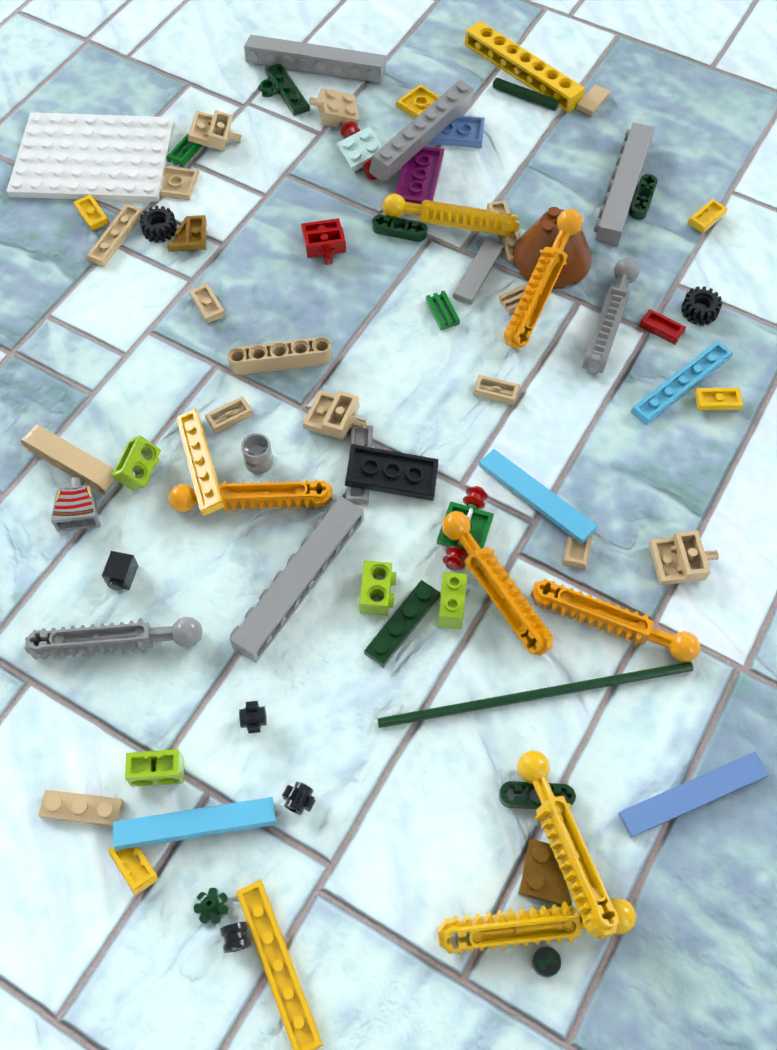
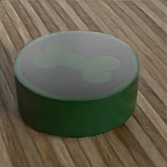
(546, 962)

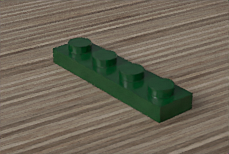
(402, 623)

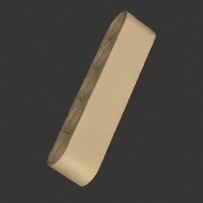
(280, 356)
(69, 458)

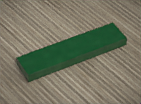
(287, 89)

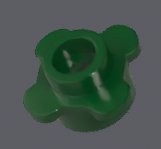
(268, 88)

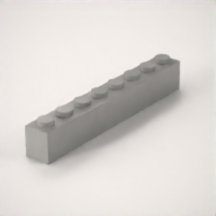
(315, 58)
(421, 131)
(624, 185)
(297, 579)

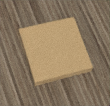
(178, 182)

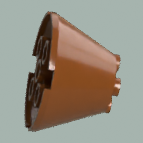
(543, 235)

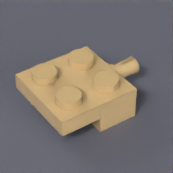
(335, 107)
(212, 130)
(334, 414)
(681, 558)

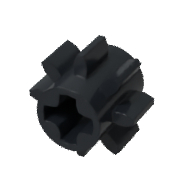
(253, 717)
(298, 798)

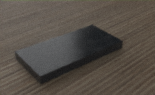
(392, 472)

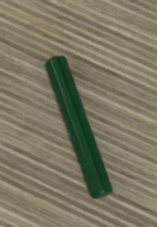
(526, 94)

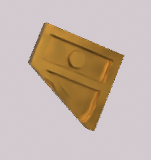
(190, 235)
(542, 876)

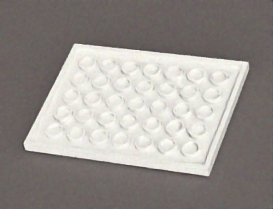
(92, 155)

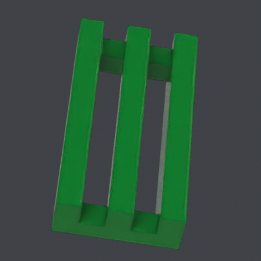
(187, 153)
(437, 298)

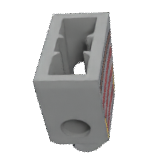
(75, 507)

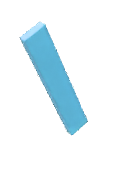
(681, 383)
(538, 496)
(193, 823)

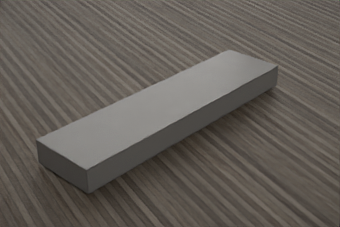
(478, 271)
(360, 437)

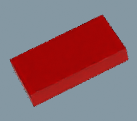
(662, 326)

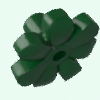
(211, 912)

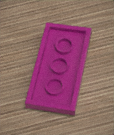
(421, 175)

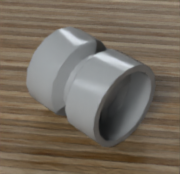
(257, 453)

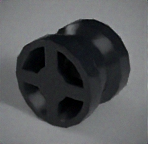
(235, 937)

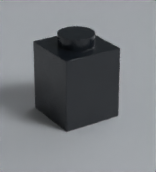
(120, 570)

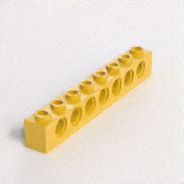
(523, 65)

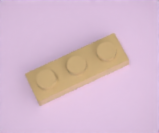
(80, 808)

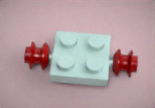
(358, 147)

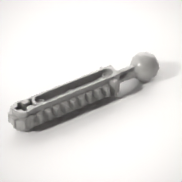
(625, 272)
(111, 638)

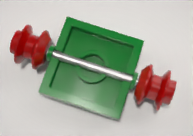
(480, 527)

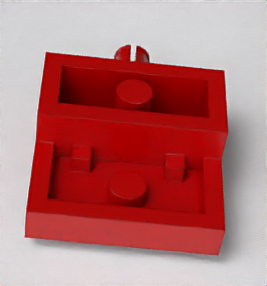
(323, 239)

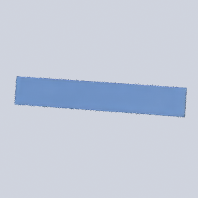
(693, 794)

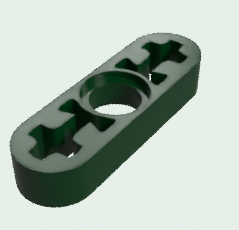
(642, 190)
(386, 230)
(529, 804)

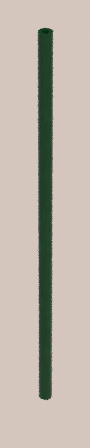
(534, 694)

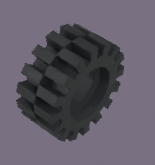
(156, 216)
(704, 297)

